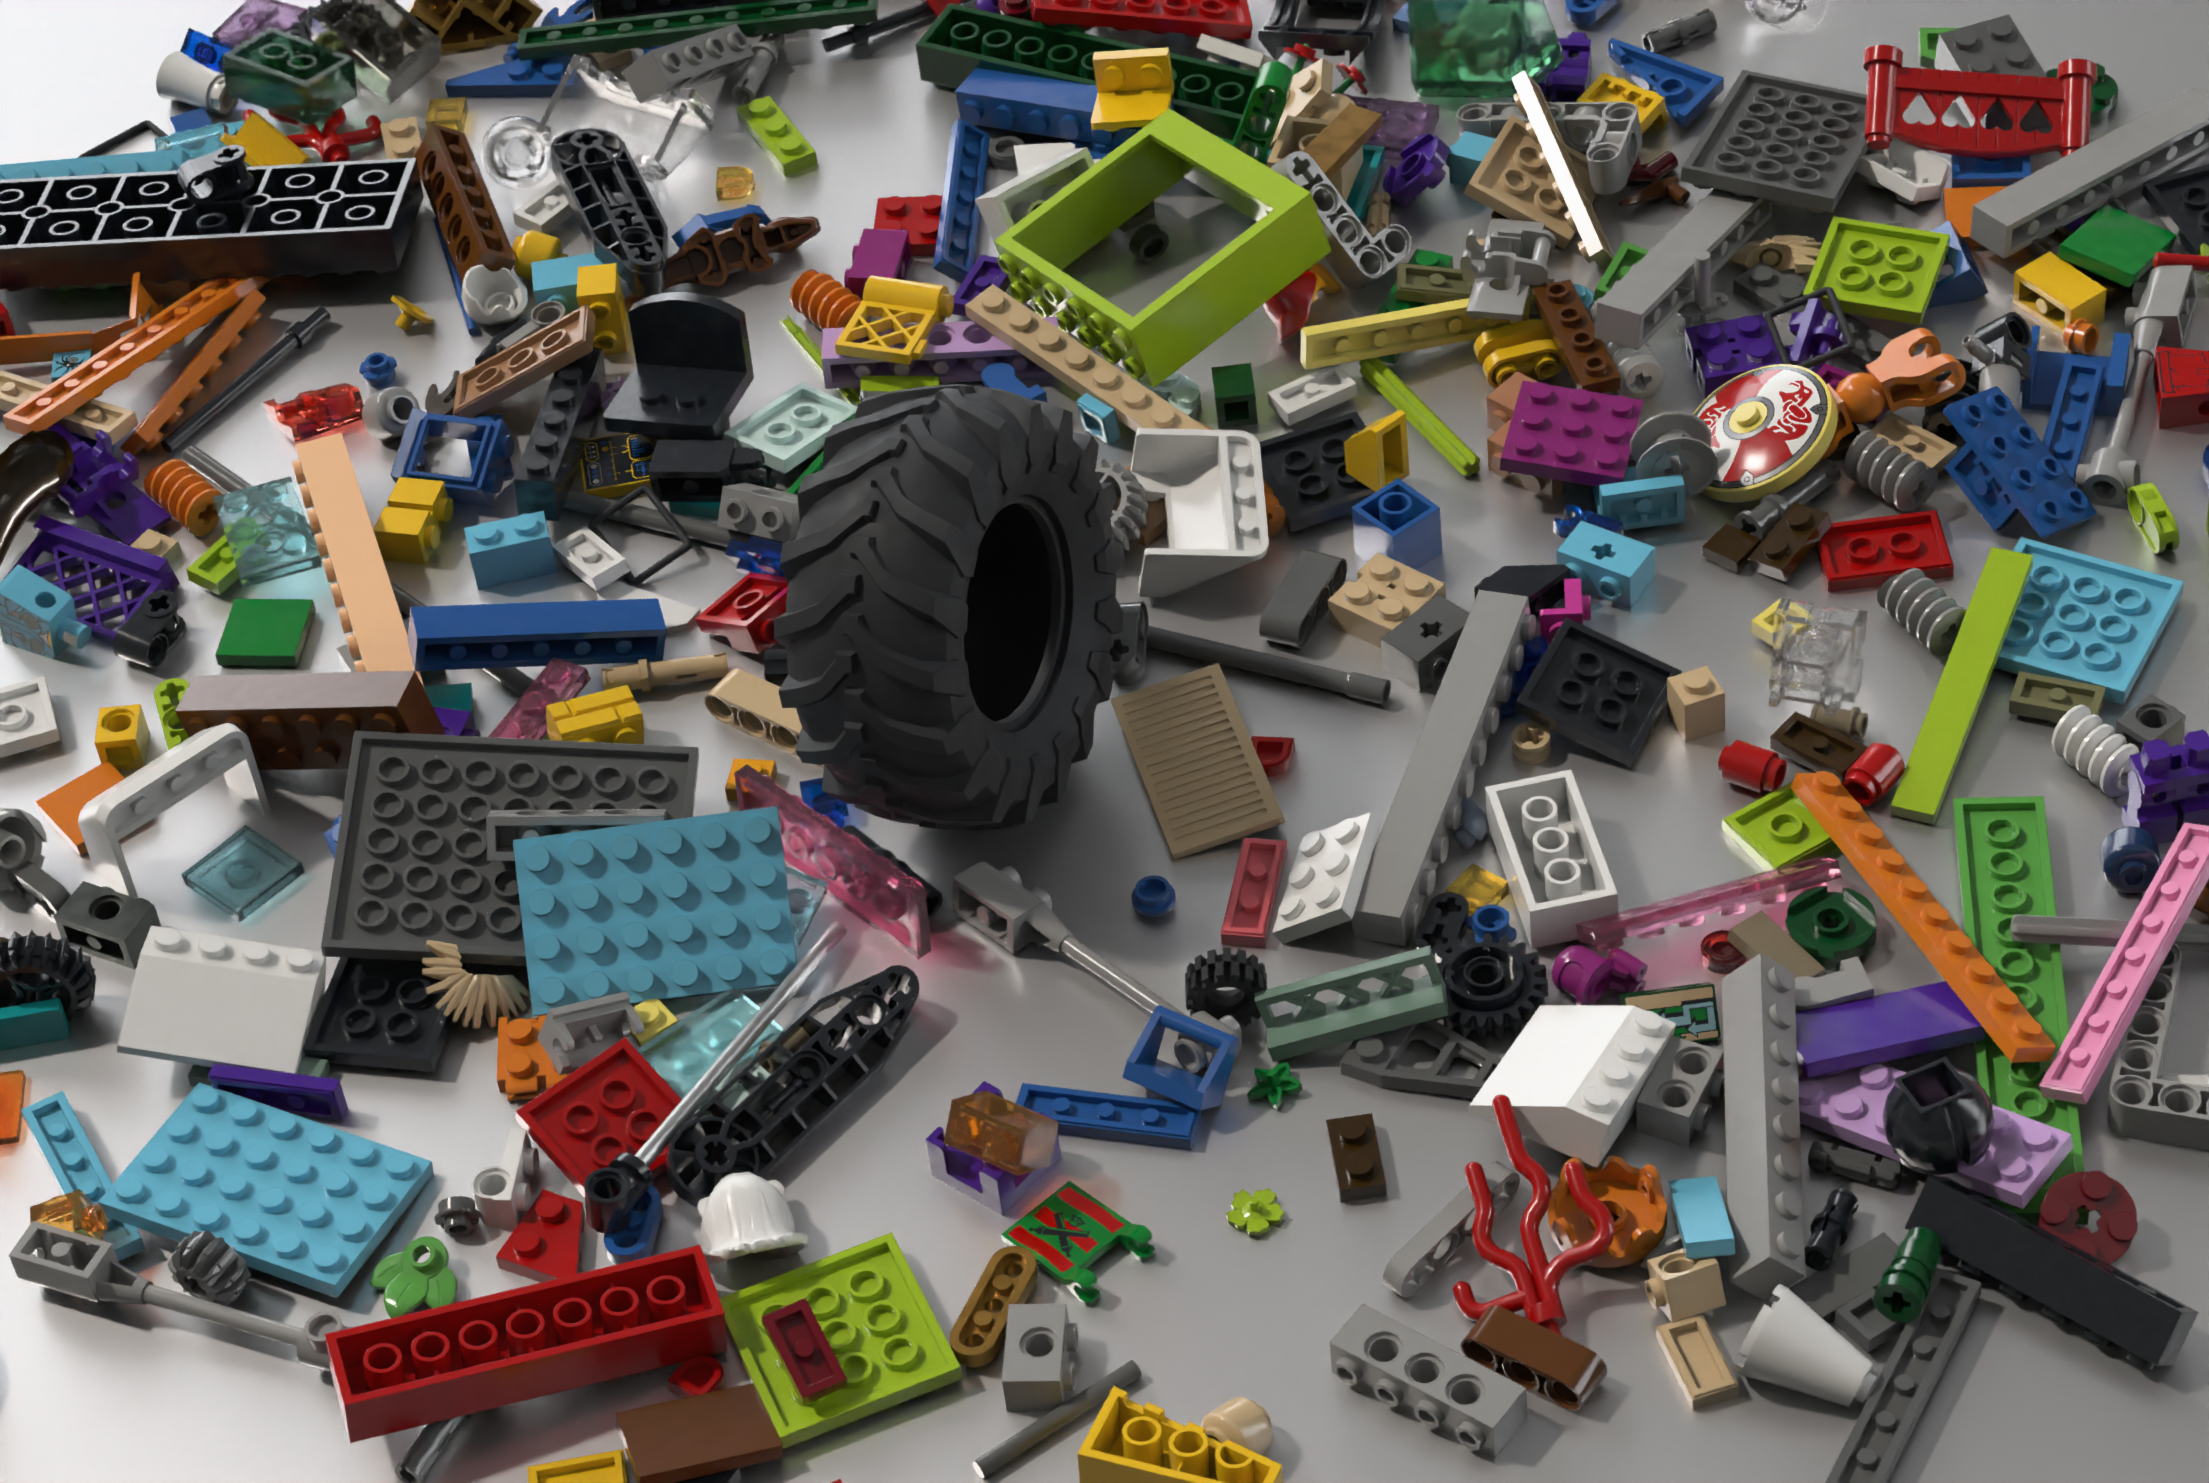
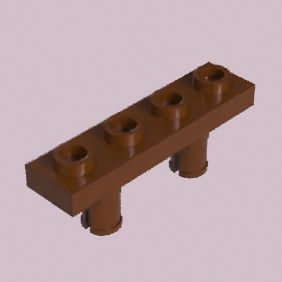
(1574, 337)

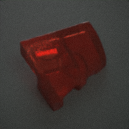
(316, 411)

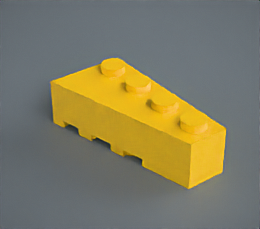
(1146, 1447)

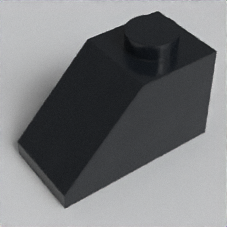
(1539, 582)

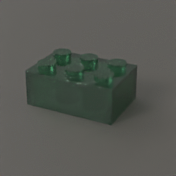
(290, 76)

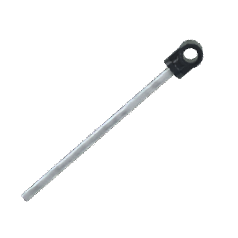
(616, 1189)

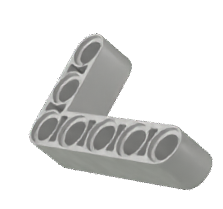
(2138, 1100)

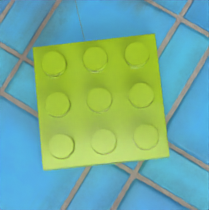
(1879, 269)

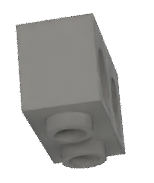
(1681, 1091)

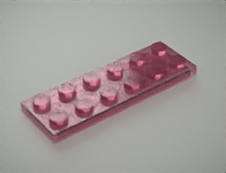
(856, 875)

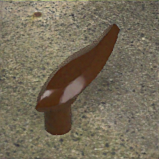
(1657, 190)

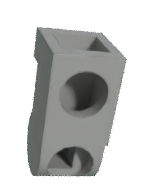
(1835, 988)

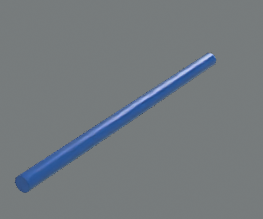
(470, 324)

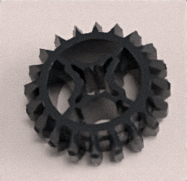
(45, 969)

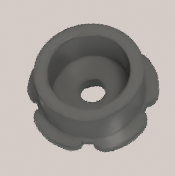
(457, 1215)

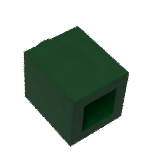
(1234, 395)

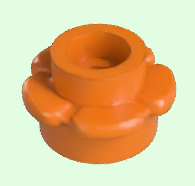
(2081, 337)

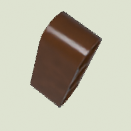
(1535, 1358)

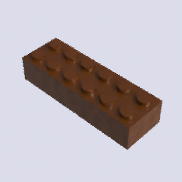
(308, 717)

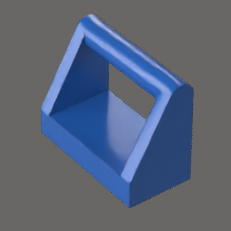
(1966, 281)
(1173, 1082)

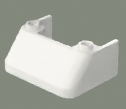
(160, 786)

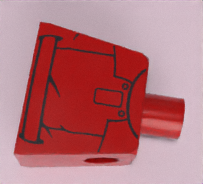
(2181, 386)

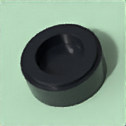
(1148, 242)

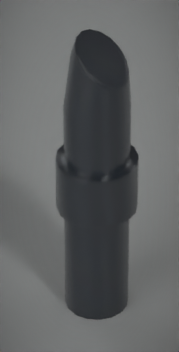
(491, 349)

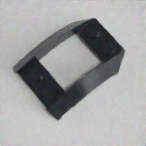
(1281, 33)

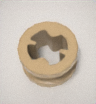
(1531, 743)

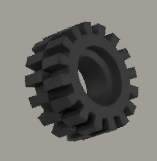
(1225, 971)

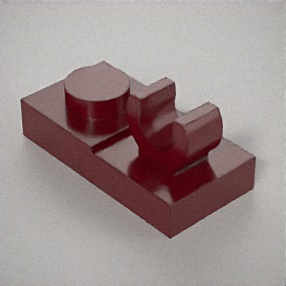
(804, 1351)

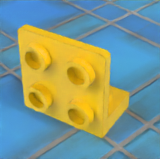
(1131, 87)

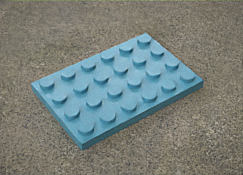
(656, 909)
(270, 1184)

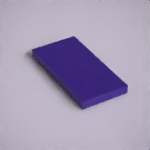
(1883, 1029)

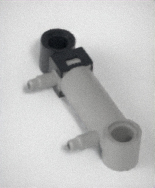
(2000, 355)

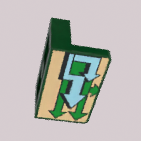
(1689, 1006)

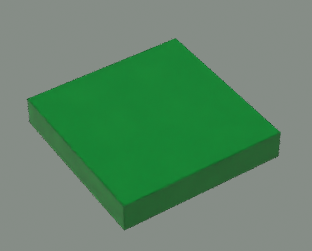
(265, 632)

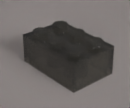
(385, 40)

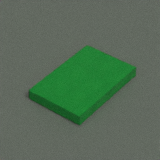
(2116, 245)

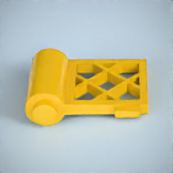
(897, 304)

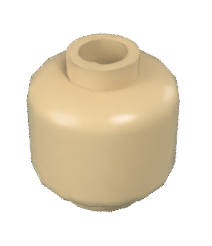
(1241, 1423)

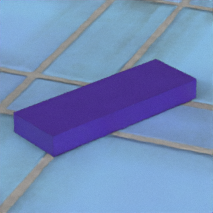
(285, 1091)

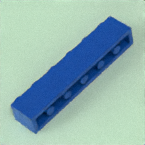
(1034, 106)
(535, 633)

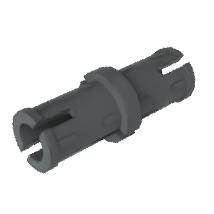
(1679, 31)

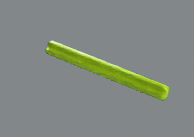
(1420, 416)

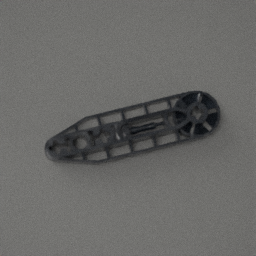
(614, 229)
(812, 1066)

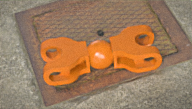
(1895, 382)

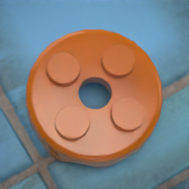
(1627, 1192)

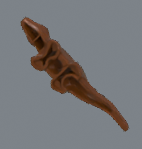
(712, 256)

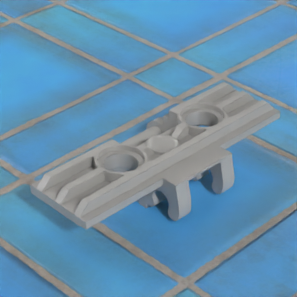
(1505, 267)

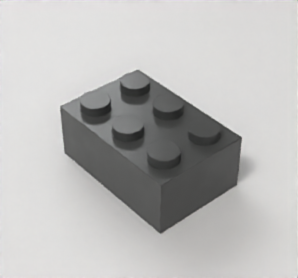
(1991, 48)

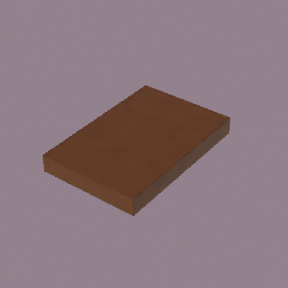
(698, 1435)

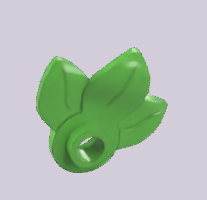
(412, 1282)

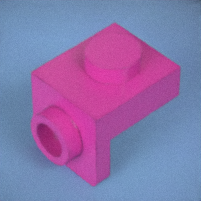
(1576, 608)

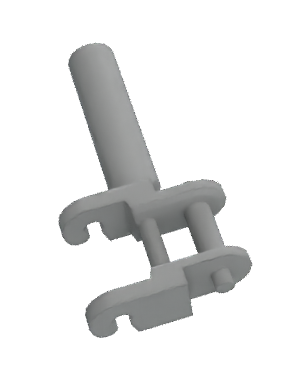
(1704, 299)

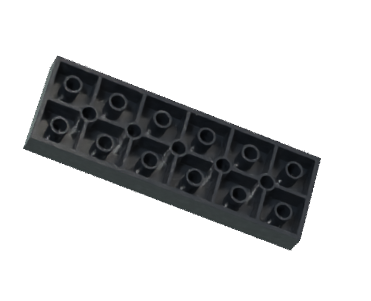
(128, 223)

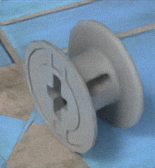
(1673, 446)

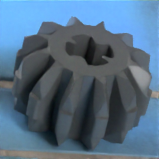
(209, 1268)

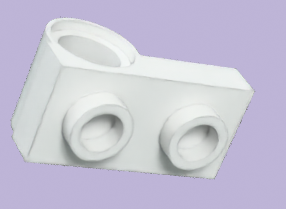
(505, 1189)

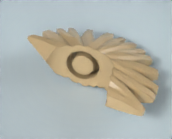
(1779, 253)
(470, 992)

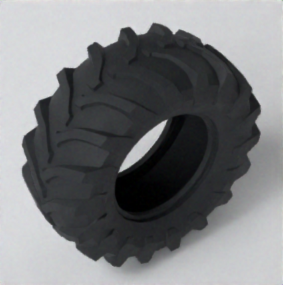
(951, 606)

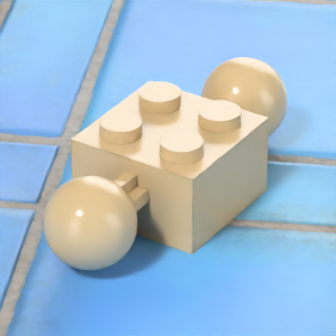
(1301, 131)

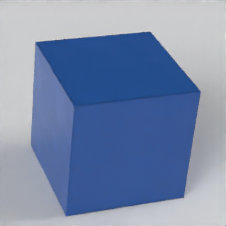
(1397, 525)

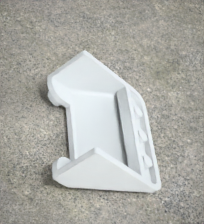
(1211, 504)

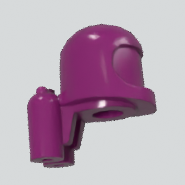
(1589, 975)

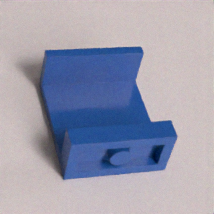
(2047, 367)

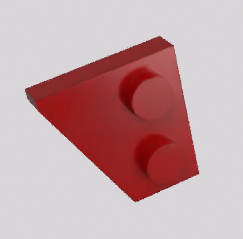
(546, 1239)

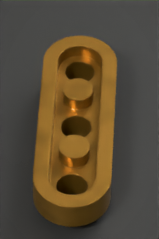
(992, 1292)

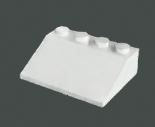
(222, 1001)
(1577, 1075)

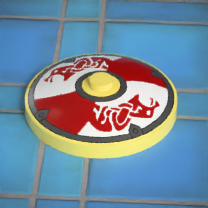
(1767, 430)

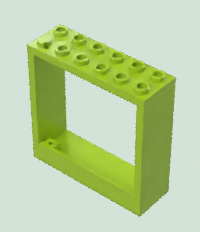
(1206, 301)

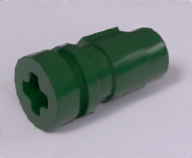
(1908, 1279)

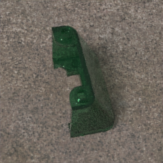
(1479, 46)

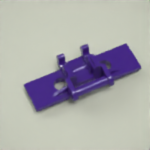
(104, 479)

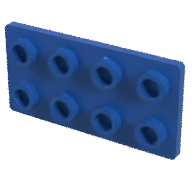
(2010, 469)

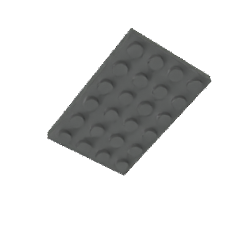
(1781, 142)

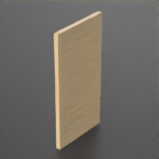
(1197, 761)

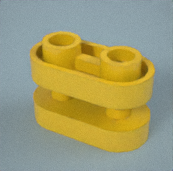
(1518, 348)

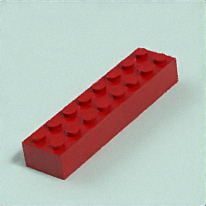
(525, 1343)

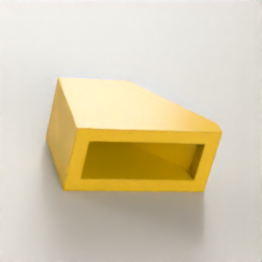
(1379, 452)

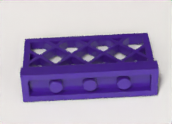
(106, 557)

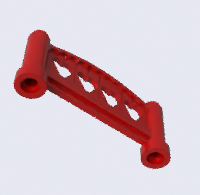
(1894, 88)

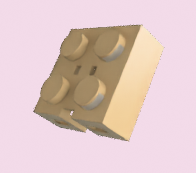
(1363, 615)

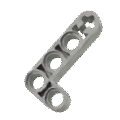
(1337, 217)

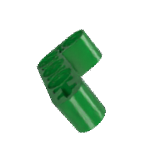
(1263, 110)

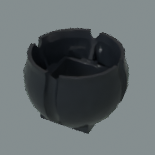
(1949, 1128)

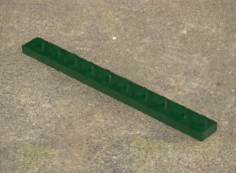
(672, 27)

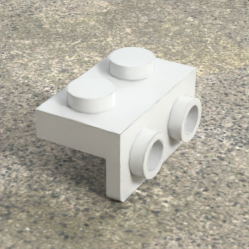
(1908, 171)

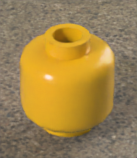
(533, 248)

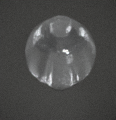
(517, 152)

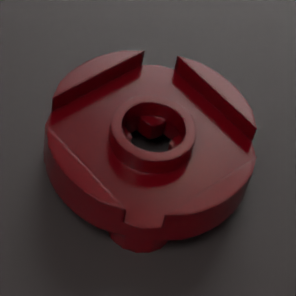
(2094, 1193)

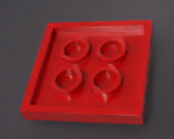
(600, 1112)

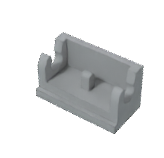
(587, 1028)

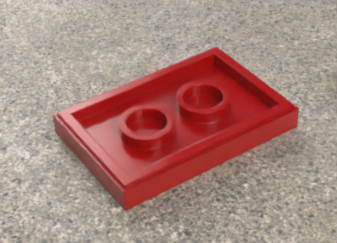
(1877, 548)

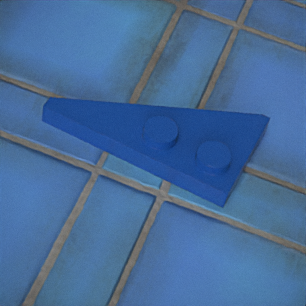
(511, 79)
(1684, 87)

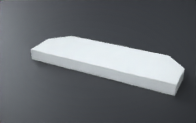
(676, 614)

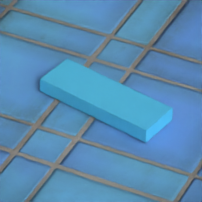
(1701, 1217)

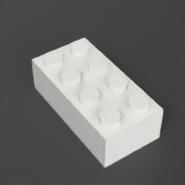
(1550, 856)

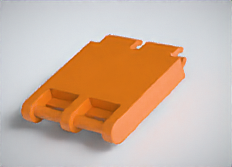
(521, 1059)

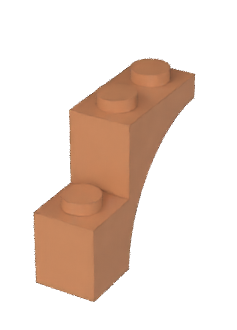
(1499, 415)

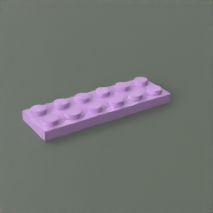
(1852, 1106)

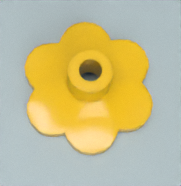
(409, 313)

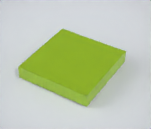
(1778, 830)

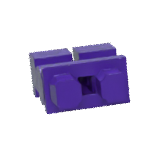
(1573, 74)
(2169, 786)

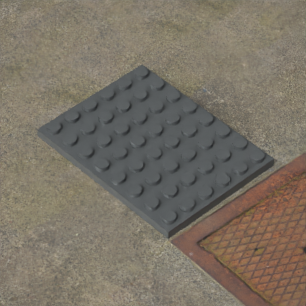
(417, 835)

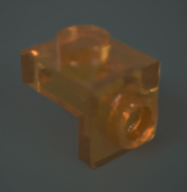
(72, 1213)

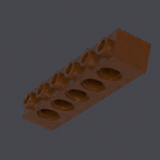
(462, 202)

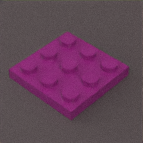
(1570, 434)

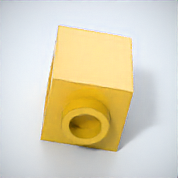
(122, 736)

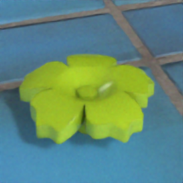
(1255, 1212)

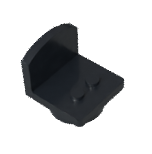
(686, 371)

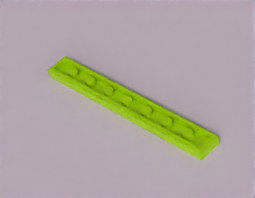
(1962, 686)

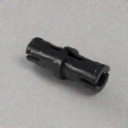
(1830, 1229)

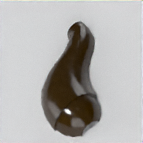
(31, 476)

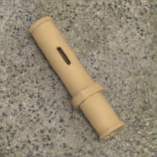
(666, 672)

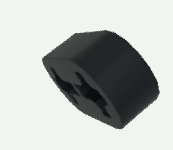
(1434, 928)

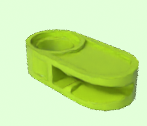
(2153, 517)

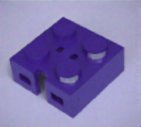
(1728, 350)

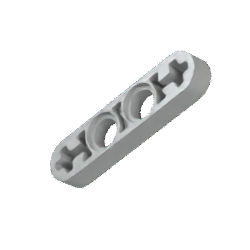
(1446, 1234)

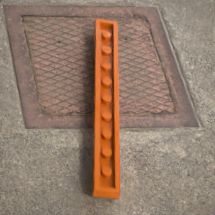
(129, 353)
(1924, 918)

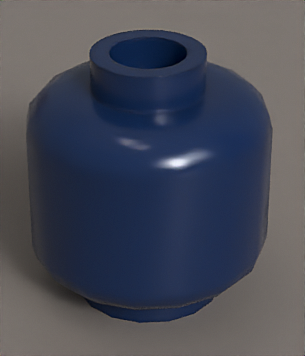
(2130, 855)

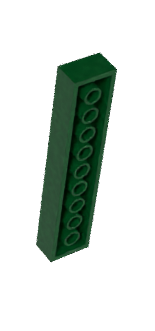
(974, 38)

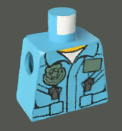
(38, 615)

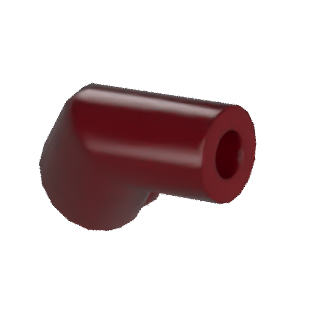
(1654, 170)

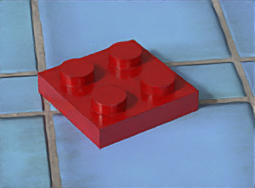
(915, 214)

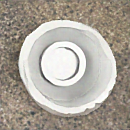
(492, 295)

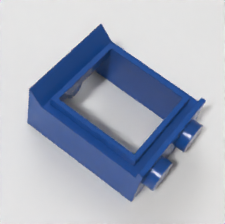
(487, 474)

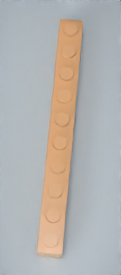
(352, 558)

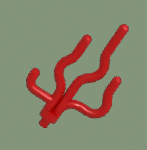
(329, 144)
(1536, 1291)

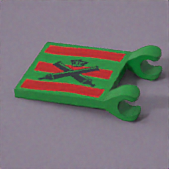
(1072, 1233)

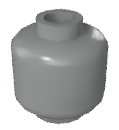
(388, 412)

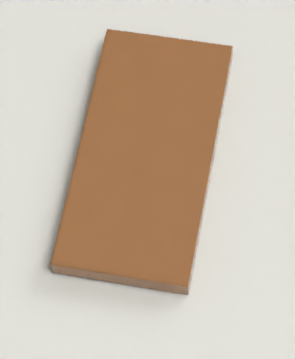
(525, 363)

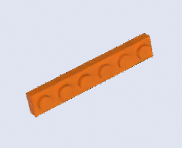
(186, 385)

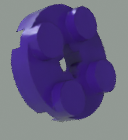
(1418, 170)

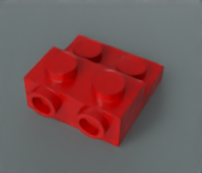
(747, 612)

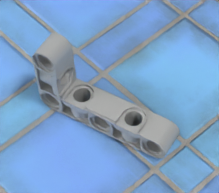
(1609, 142)

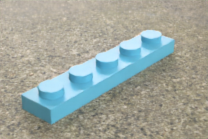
(76, 1163)

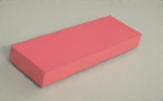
(1254, 892)

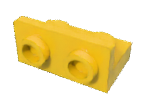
(1613, 89)

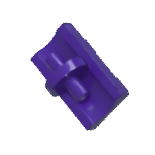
(1814, 332)

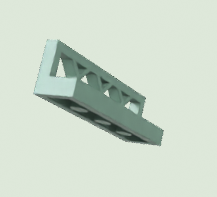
(1356, 1011)

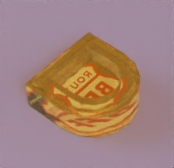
(734, 183)

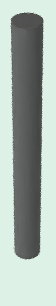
(1055, 1419)

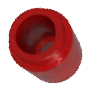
(1752, 767)
(1874, 773)

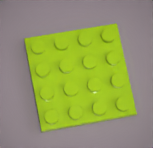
(873, 1324)

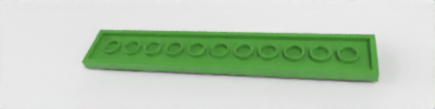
(2004, 874)

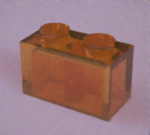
(1001, 1132)

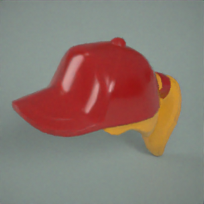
(1292, 305)

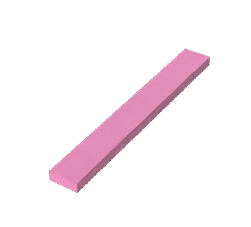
(2130, 969)

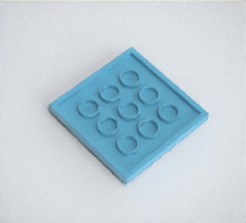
(2087, 619)

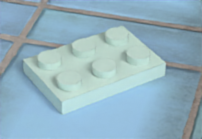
(791, 426)

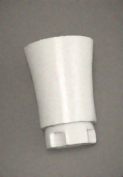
(193, 83)

